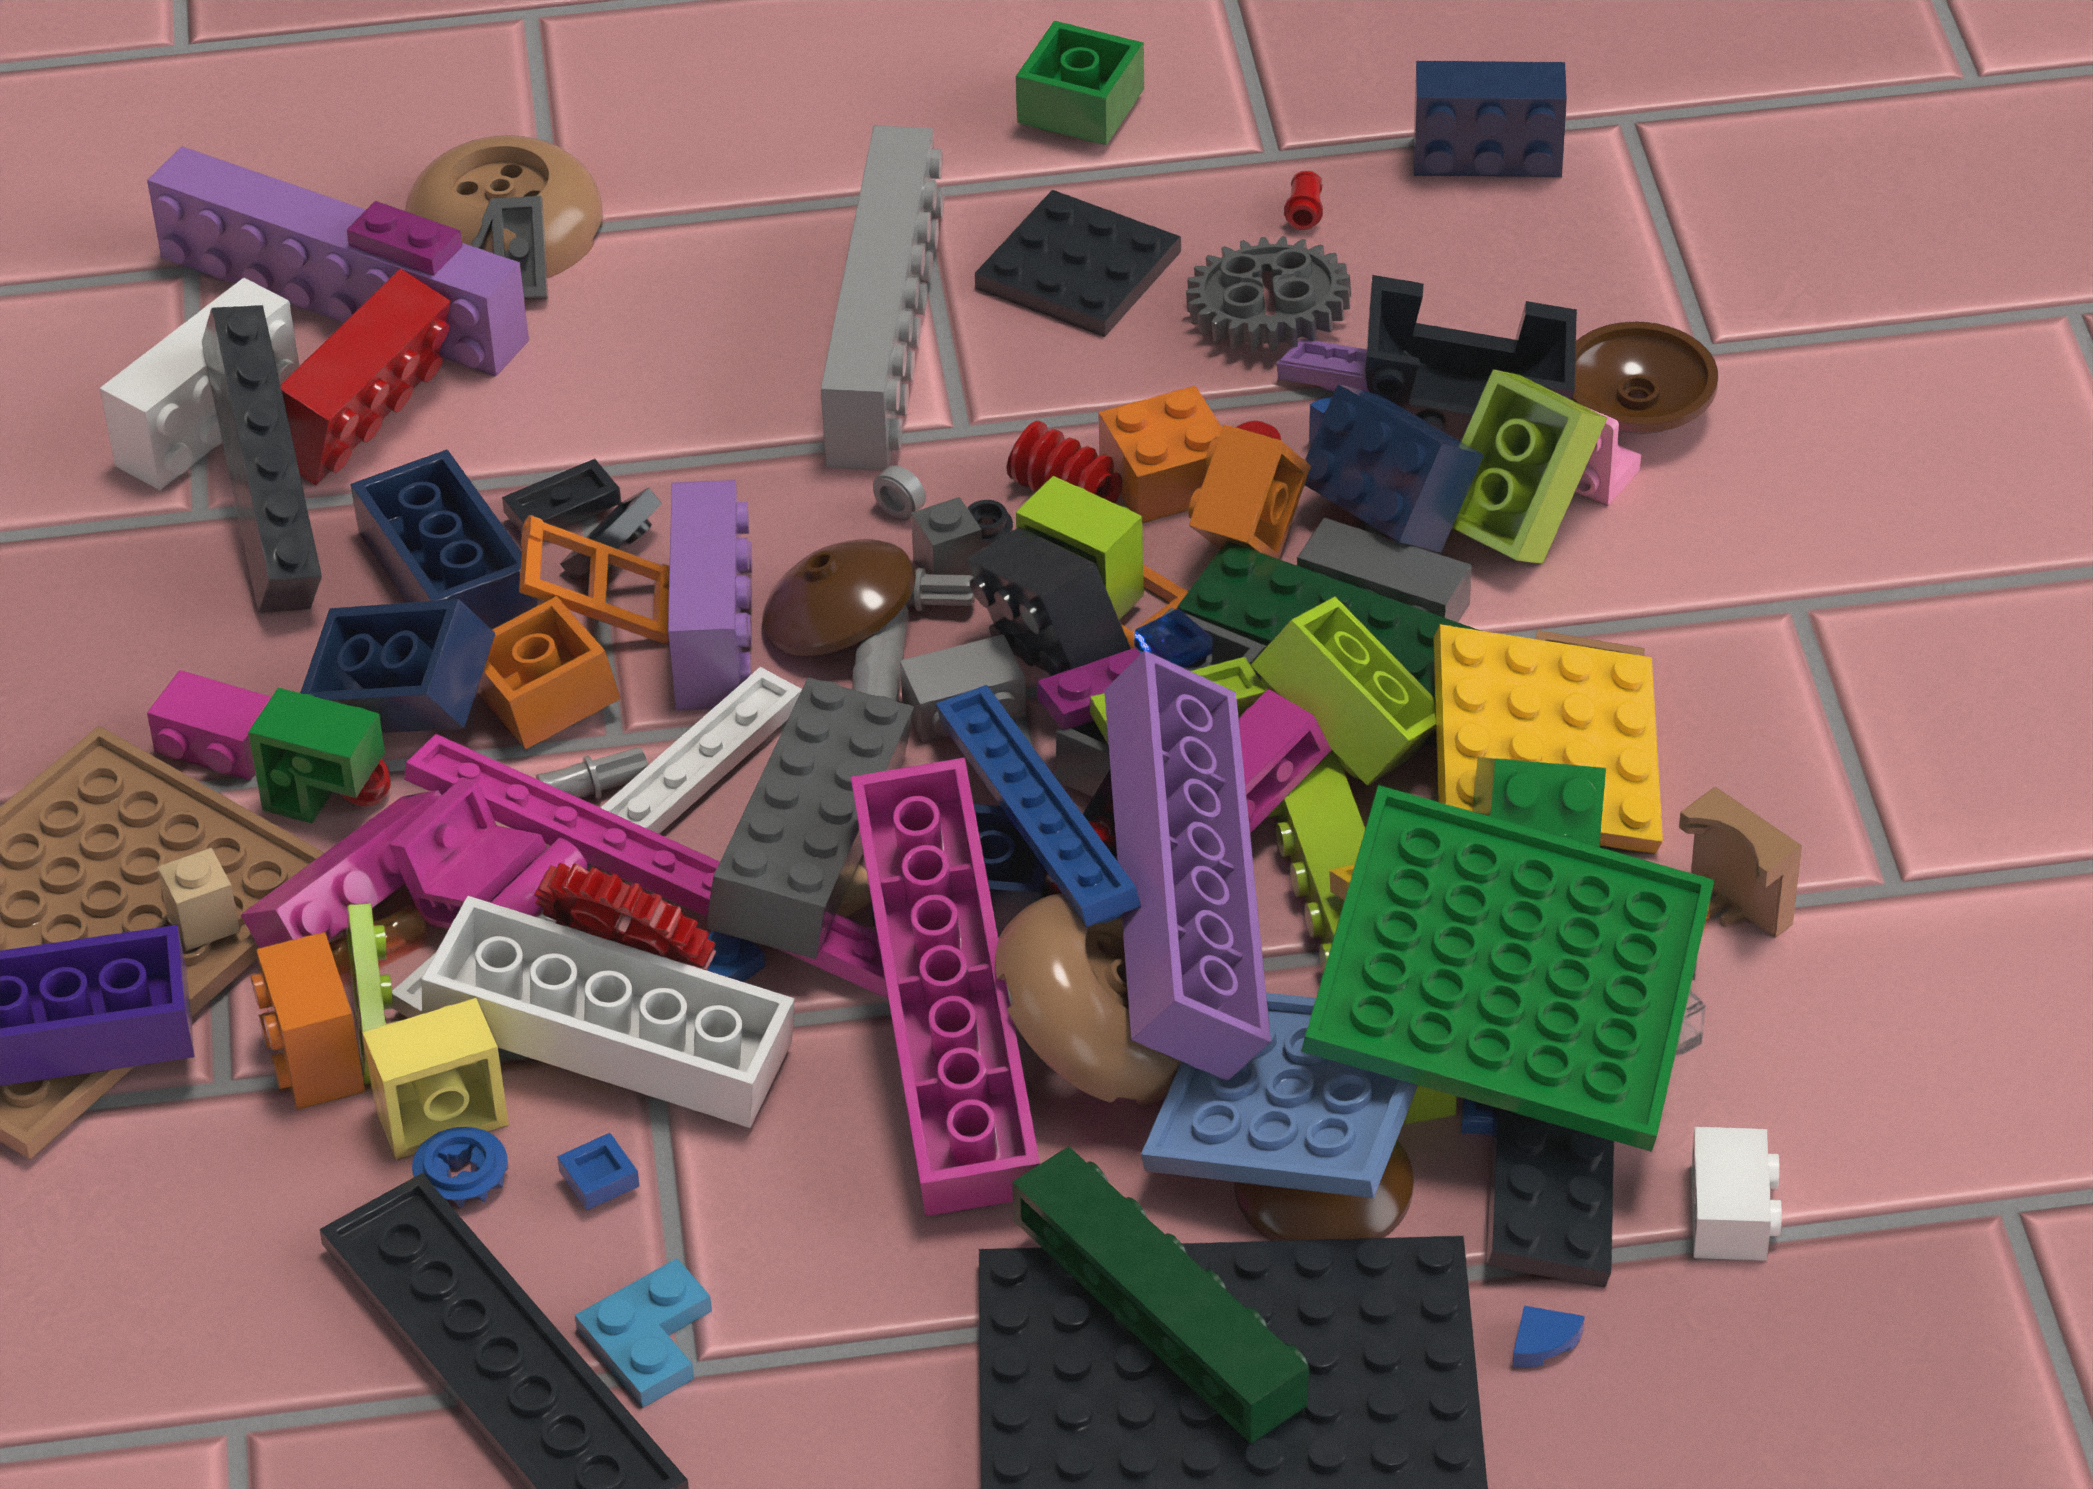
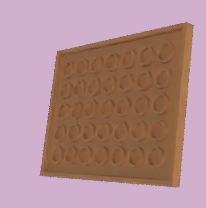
(84, 865)

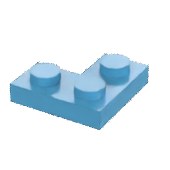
(634, 1329)

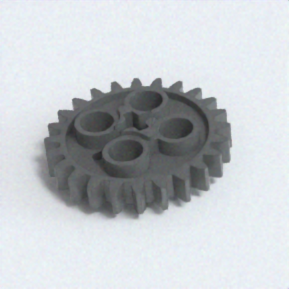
(1307, 293)

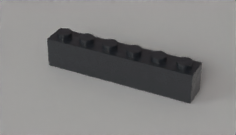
(261, 459)

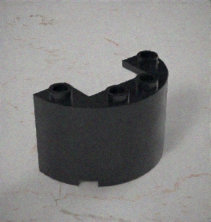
(1445, 370)

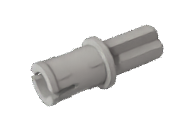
(940, 590)
(597, 775)

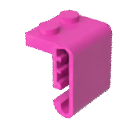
(463, 853)

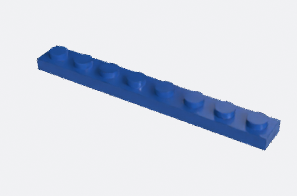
(1038, 807)

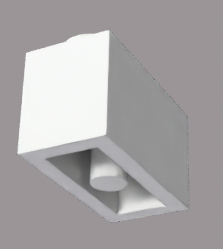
(1732, 1193)

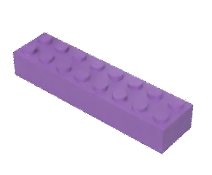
(298, 248)
(1189, 853)

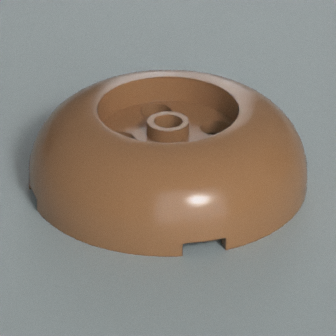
(466, 178)
(1075, 1002)

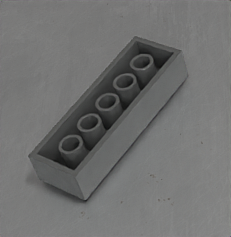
(801, 824)

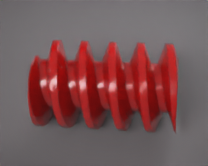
(1046, 453)

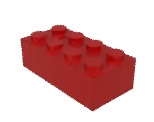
(364, 373)

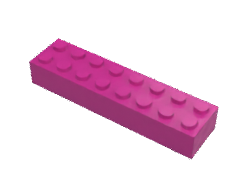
(943, 987)

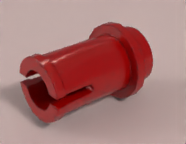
(1304, 206)

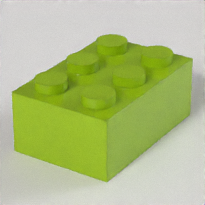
(1530, 465)
(1353, 687)

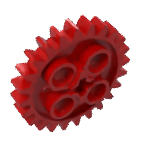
(599, 903)

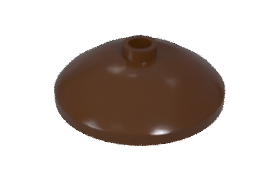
(1644, 376)
(838, 597)
(1315, 1215)

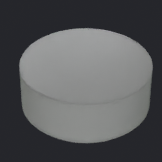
(899, 492)

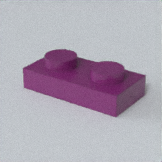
(404, 238)
(1069, 692)

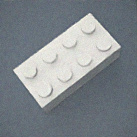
(163, 402)

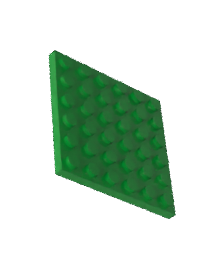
(1511, 968)

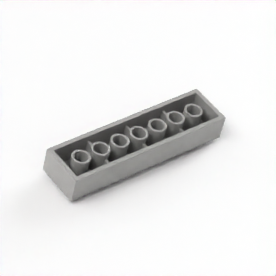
(881, 299)

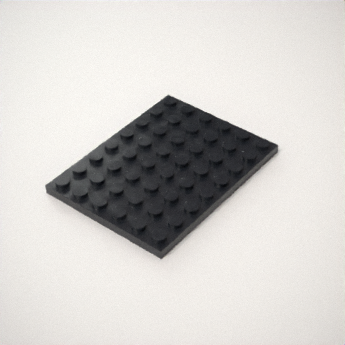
(1093, 1408)

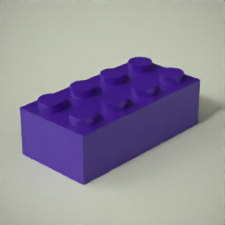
(93, 1005)

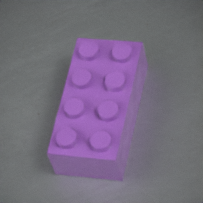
(708, 592)

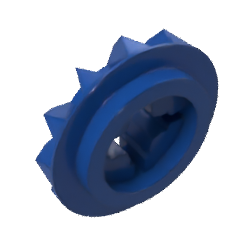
(454, 1149)

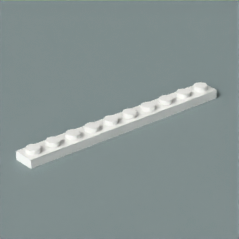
(678, 775)

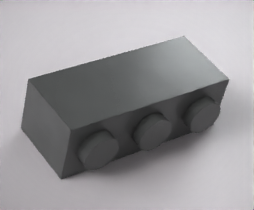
(1389, 568)

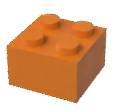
(1159, 449)
(1248, 491)
(545, 673)
(307, 1021)

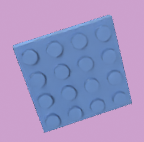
(1282, 1117)

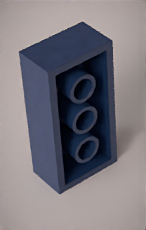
(441, 538)

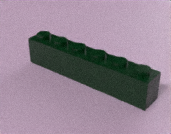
(1161, 1294)

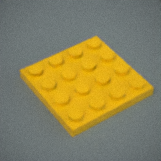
(1550, 706)

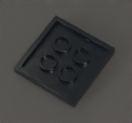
(1078, 262)

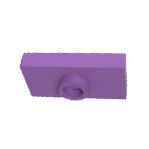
(1324, 365)

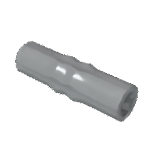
(879, 659)

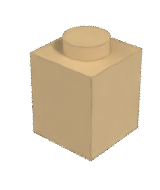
(199, 899)

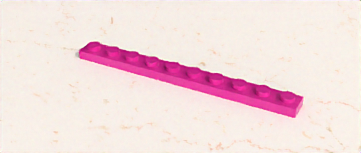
(622, 847)

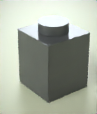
(945, 538)

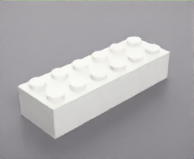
(613, 1010)

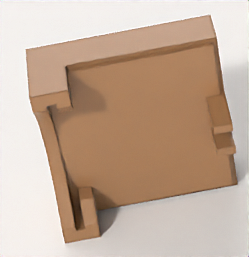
(1747, 858)

